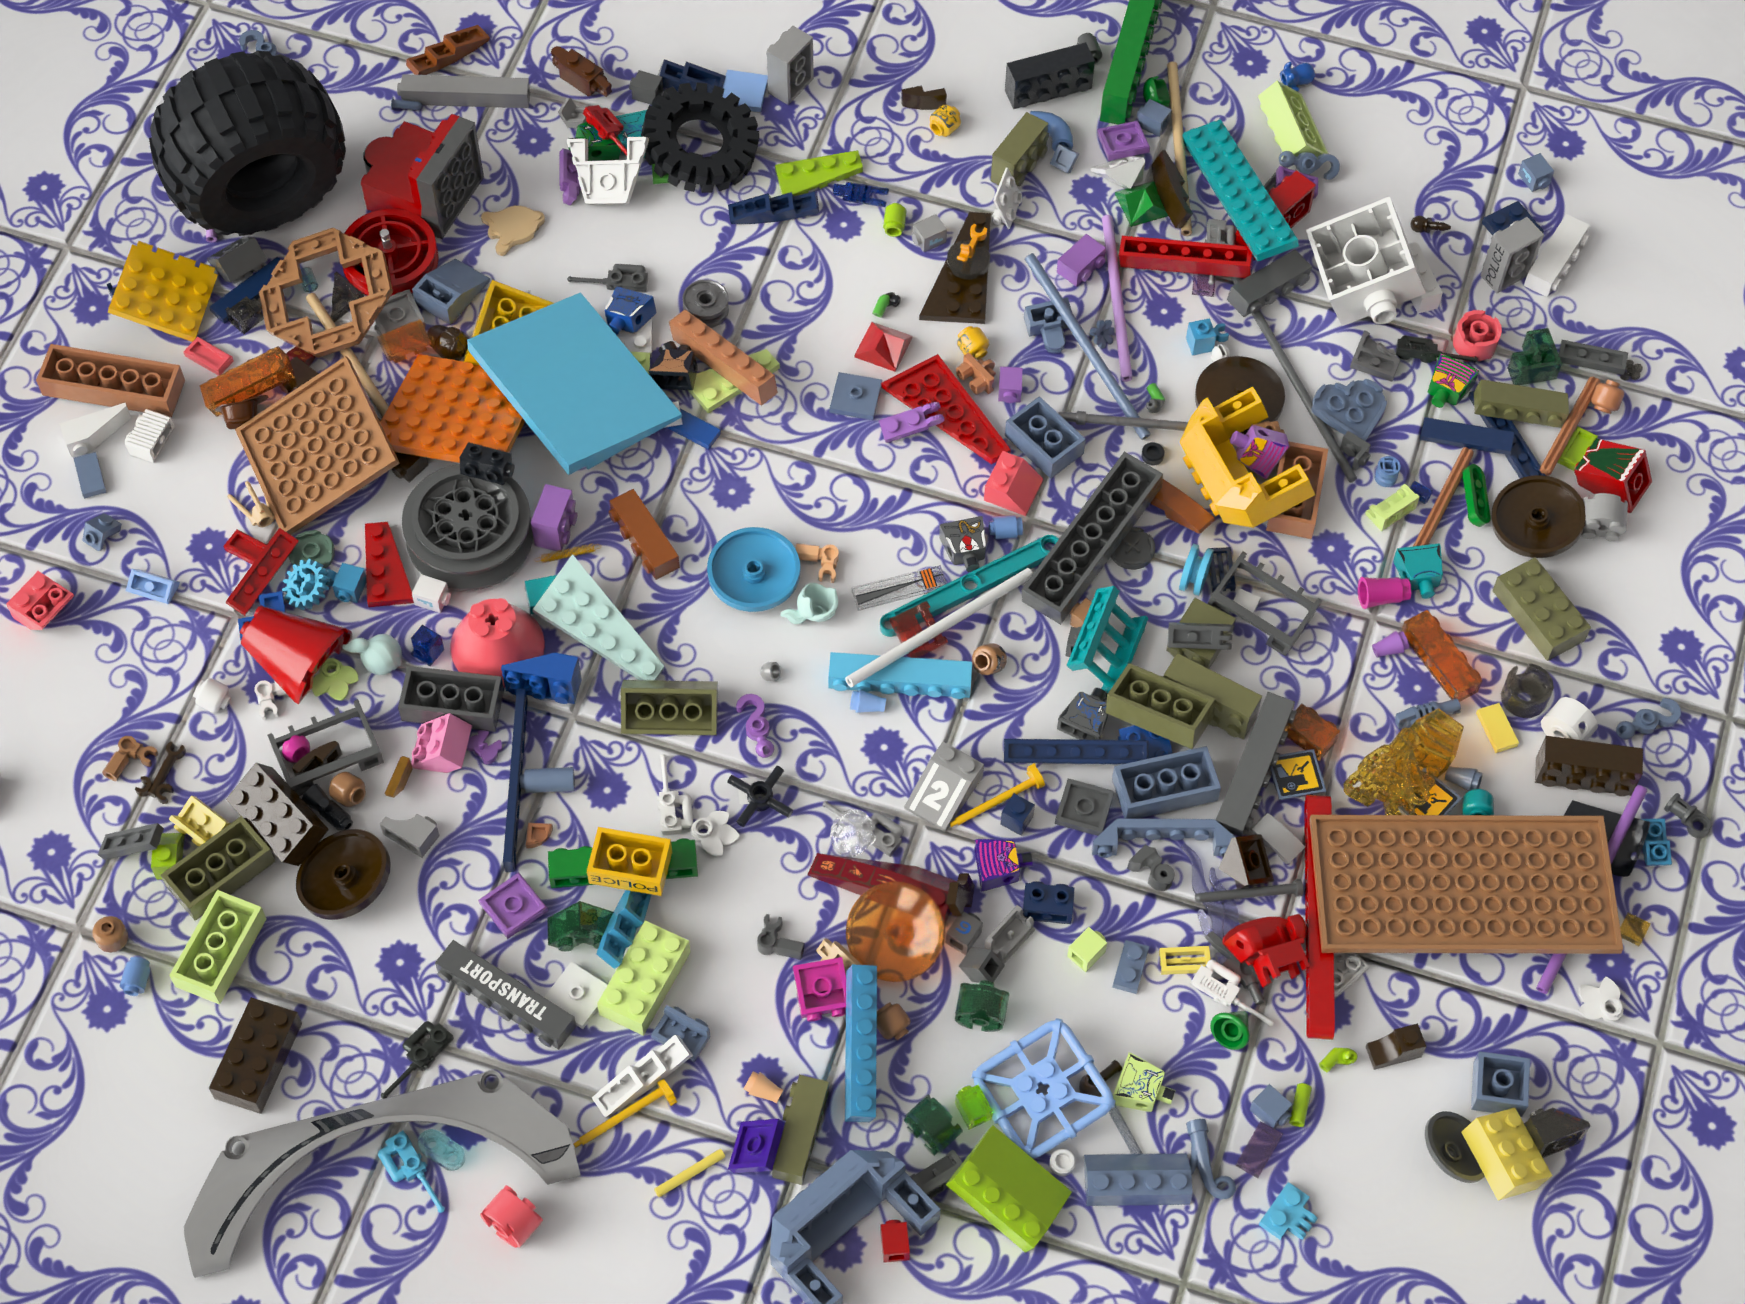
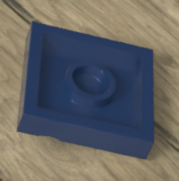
(1506, 216)

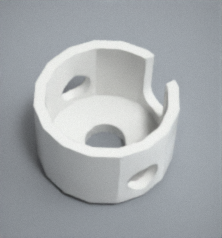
(1565, 718)

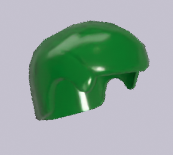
(1156, 90)

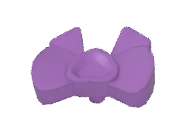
(480, 747)

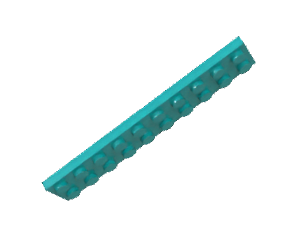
(1240, 190)

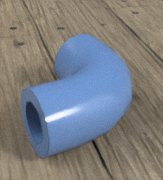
(1057, 129)

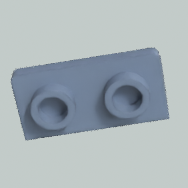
(692, 1032)

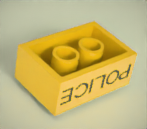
(629, 861)

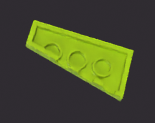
(817, 172)

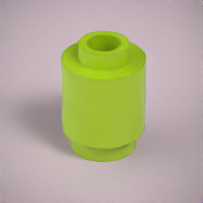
(894, 219)

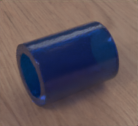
(1423, 491)

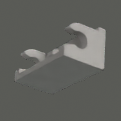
(1010, 934)

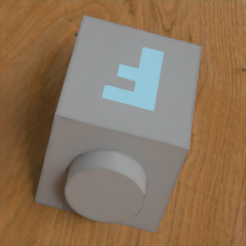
(929, 233)

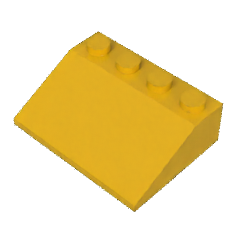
(502, 306)

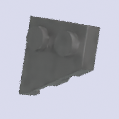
(1374, 359)

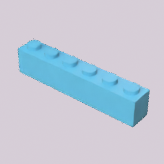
(904, 676)

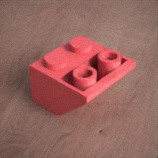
(38, 601)

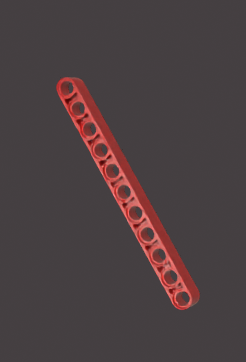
(1320, 974)

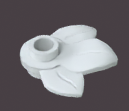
(718, 832)
(1598, 999)

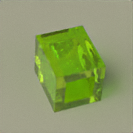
(973, 1106)

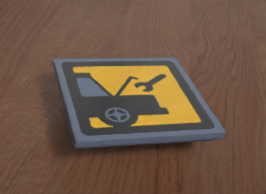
(1297, 775)
(1440, 802)

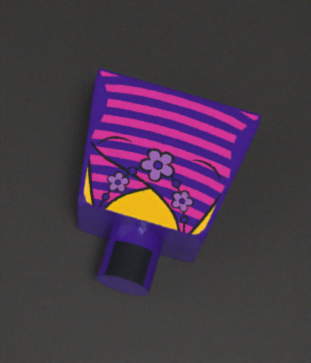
(999, 862)

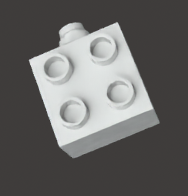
(1366, 263)

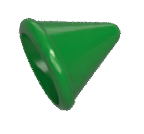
(1231, 1029)

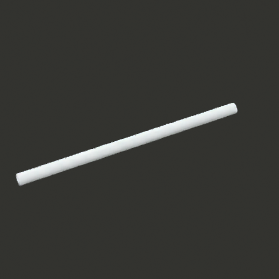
(938, 628)

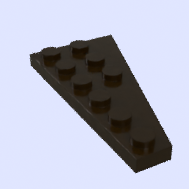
(958, 298)

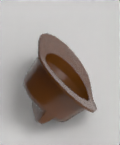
(240, 412)

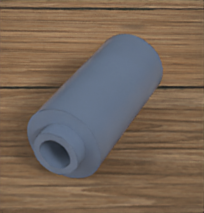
(548, 780)

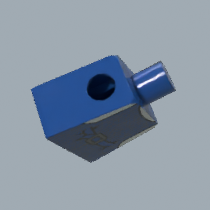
(629, 310)

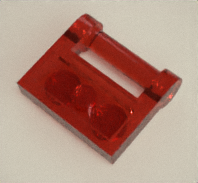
(907, 626)

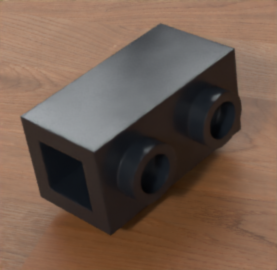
(486, 463)

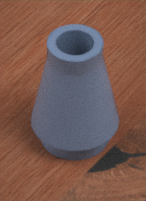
(1464, 777)

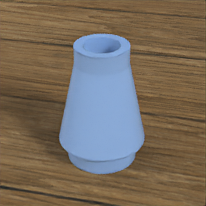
(866, 702)

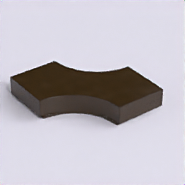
(960, 894)

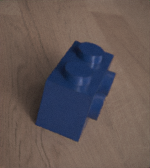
(1048, 902)

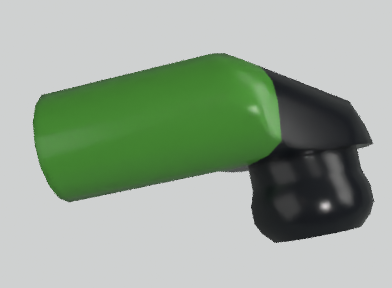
(884, 301)

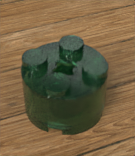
(981, 1006)
(933, 1124)

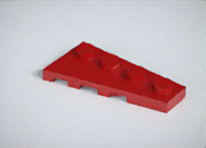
(384, 570)

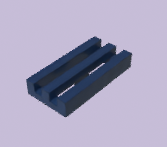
(1218, 551)

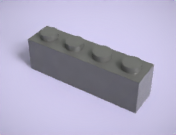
(1269, 283)

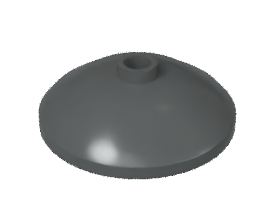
(1450, 1148)

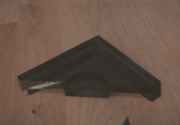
(342, 294)

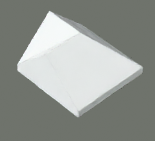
(1122, 171)

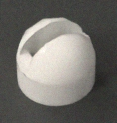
(1217, 354)

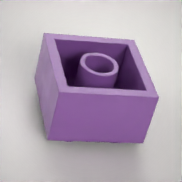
(553, 518)

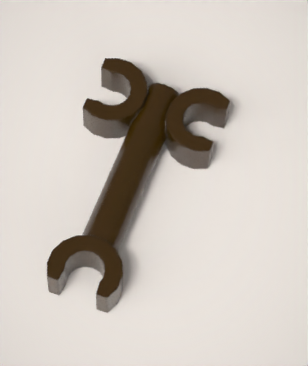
(157, 788)

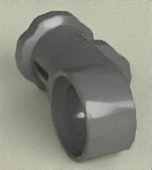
(1688, 815)

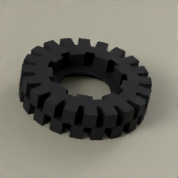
(732, 121)

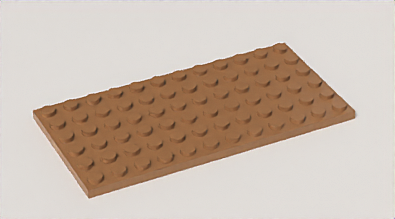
(1464, 884)

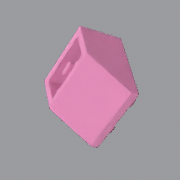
(441, 744)

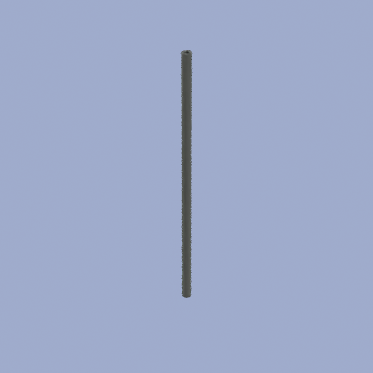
(1302, 392)

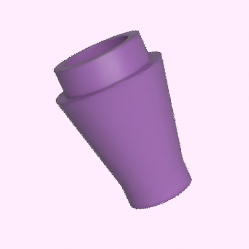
(1392, 644)

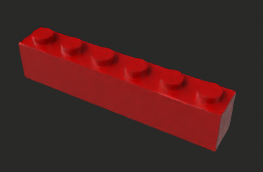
(1186, 256)

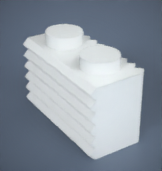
(149, 435)

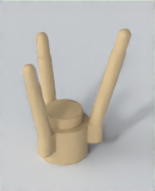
(261, 513)

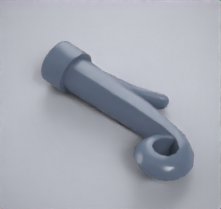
(1200, 1157)

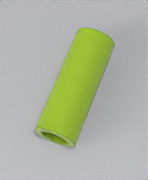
(1300, 1105)

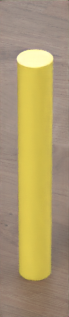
(689, 1173)

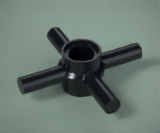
(760, 804)

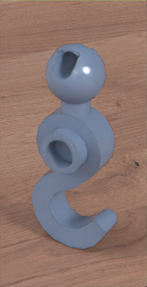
(260, 45)
(1308, 162)
(1647, 720)

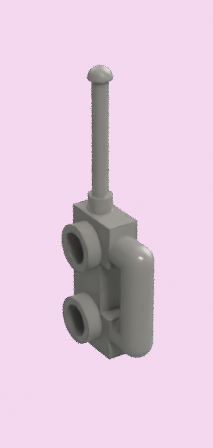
(1214, 230)
(883, 841)

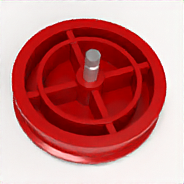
(405, 241)

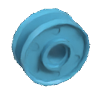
(1196, 569)

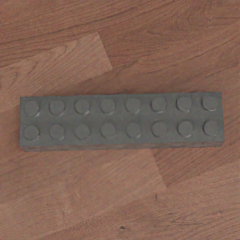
(1092, 537)

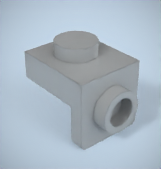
(571, 115)

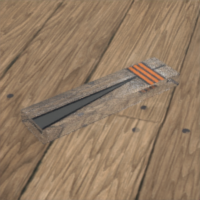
(898, 587)

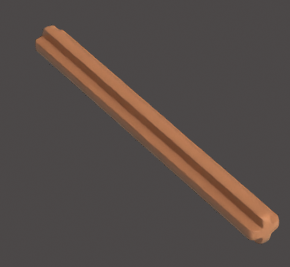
(1569, 426)
(1444, 497)

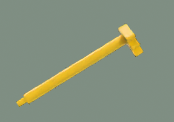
(1035, 780)
(663, 1089)

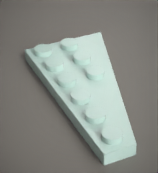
(586, 614)

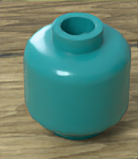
(1478, 803)

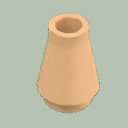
(760, 1086)

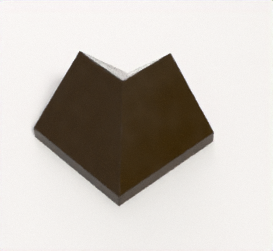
(1247, 862)

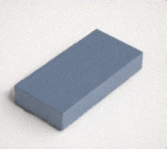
(89, 475)

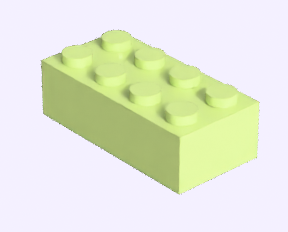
(218, 947)
(644, 978)

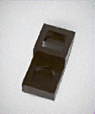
(918, 99)
(318, 757)

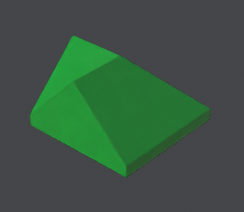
(1141, 203)

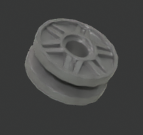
(706, 301)

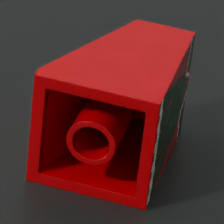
(1615, 470)

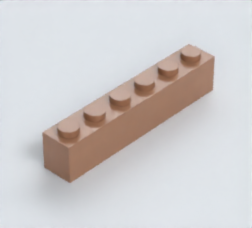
(724, 357)

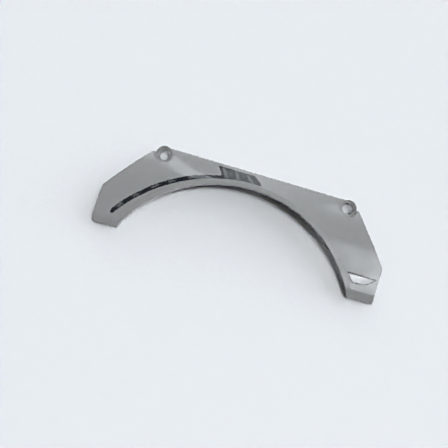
(242, 1180)

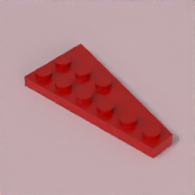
(963, 419)

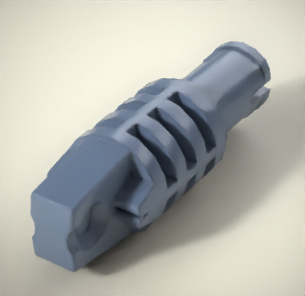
(1409, 716)

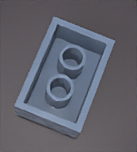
(1045, 437)

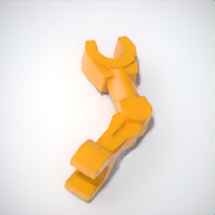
(967, 251)

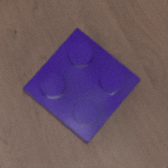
(756, 1146)

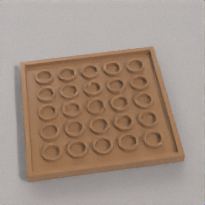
(316, 446)

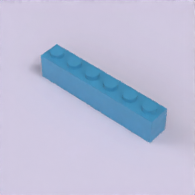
(861, 1043)

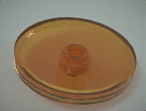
(896, 931)

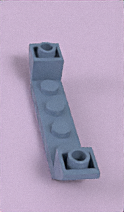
(1152, 829)

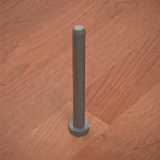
(1296, 888)

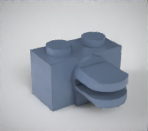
(1046, 320)

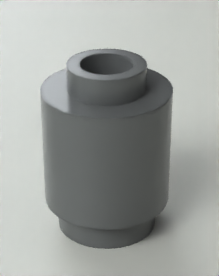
(1092, 45)

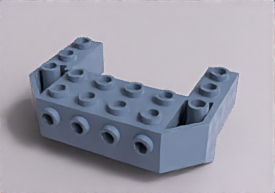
(832, 1208)

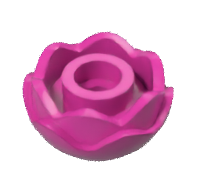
(295, 748)

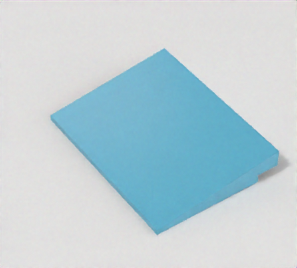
(573, 382)

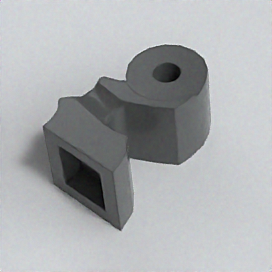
(1160, 875)

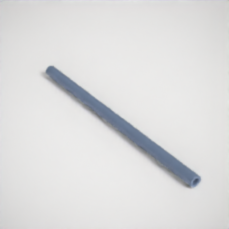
(1084, 342)

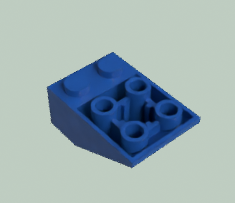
(545, 677)

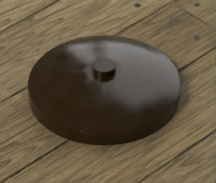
(1236, 374)
(1538, 516)
(343, 874)

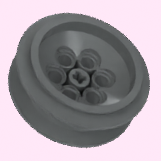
(491, 552)

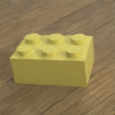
(1506, 1153)

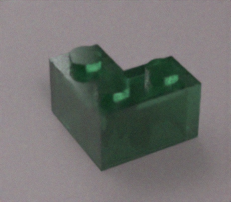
(1537, 361)
(577, 925)

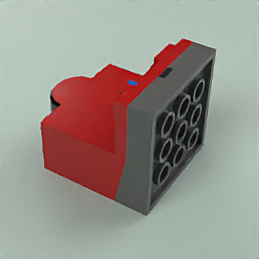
(424, 171)

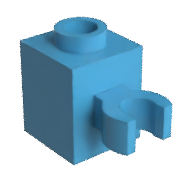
(1202, 336)
(348, 582)

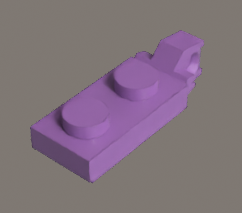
(568, 177)

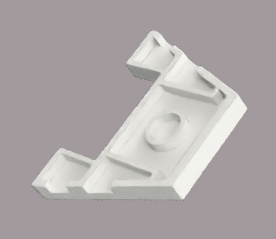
(608, 180)

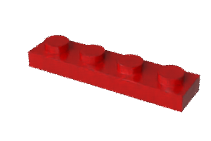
(262, 572)

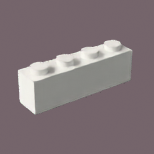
(1556, 255)

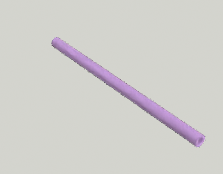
(1117, 299)

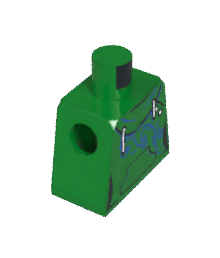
(597, 147)

